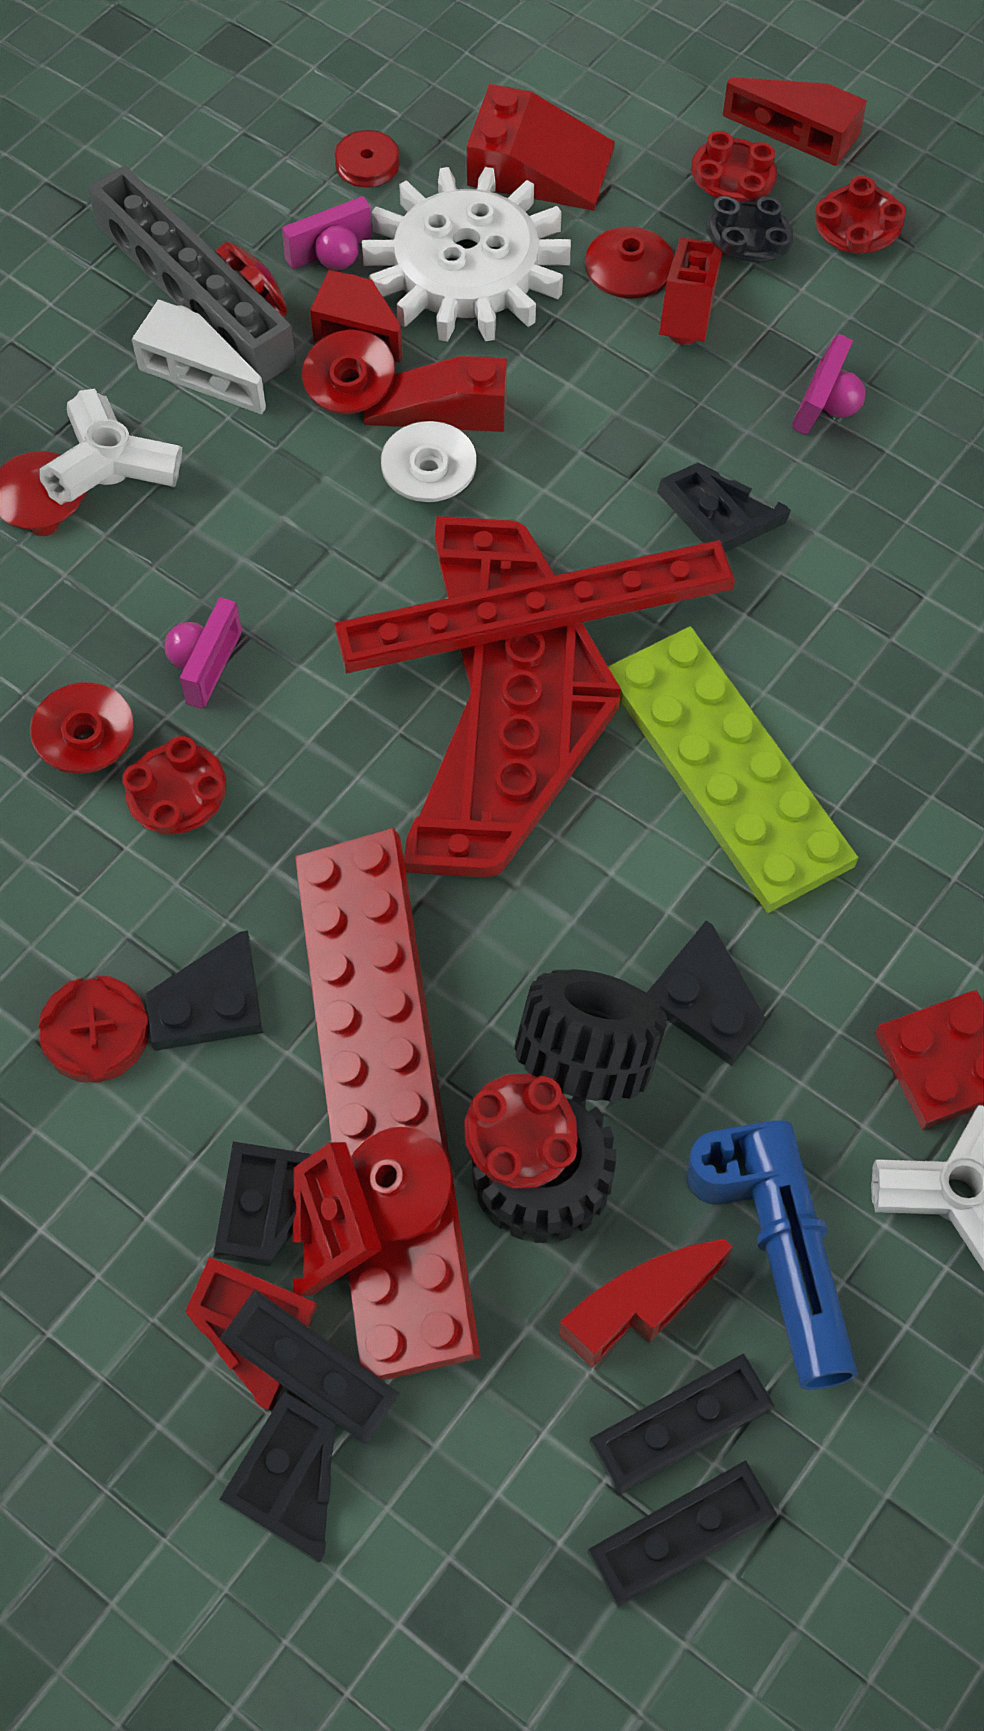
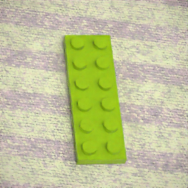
(731, 770)

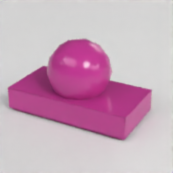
(329, 236)
(834, 390)
(204, 650)

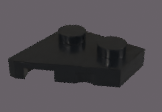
(207, 999)
(257, 1204)

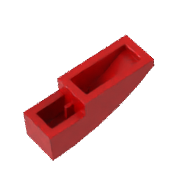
(642, 1299)

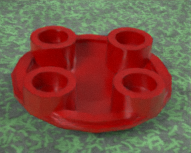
(734, 167)
(860, 217)
(254, 273)
(26, 500)
(175, 787)
(521, 1130)

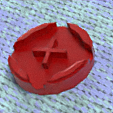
(94, 1029)

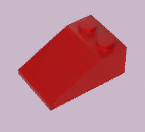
(537, 143)

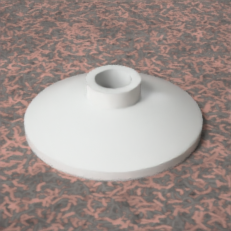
(423, 448)

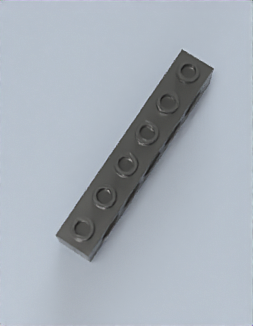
(191, 271)

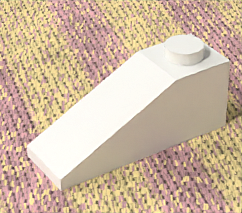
(191, 353)

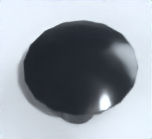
(750, 228)

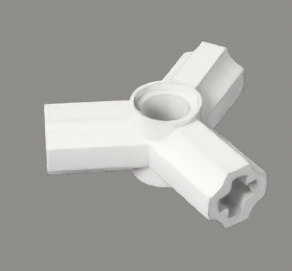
(106, 453)
(925, 1186)

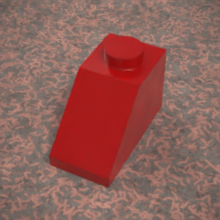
(354, 304)

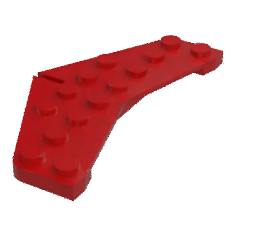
(527, 720)

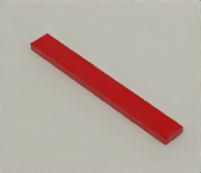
(533, 606)

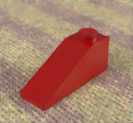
(800, 114)
(690, 291)
(455, 391)

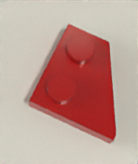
(330, 1218)
(215, 1304)

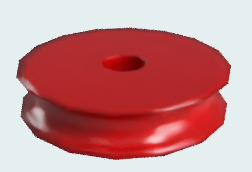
(367, 158)

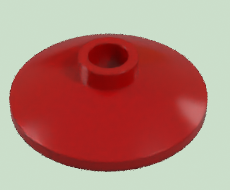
(629, 262)
(346, 356)
(76, 711)
(421, 1183)

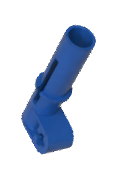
(774, 1179)

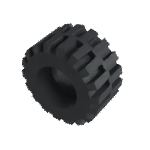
(590, 1034)
(561, 1206)

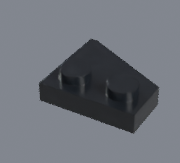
(719, 506)
(709, 996)
(287, 1477)

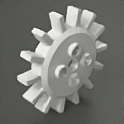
(480, 277)

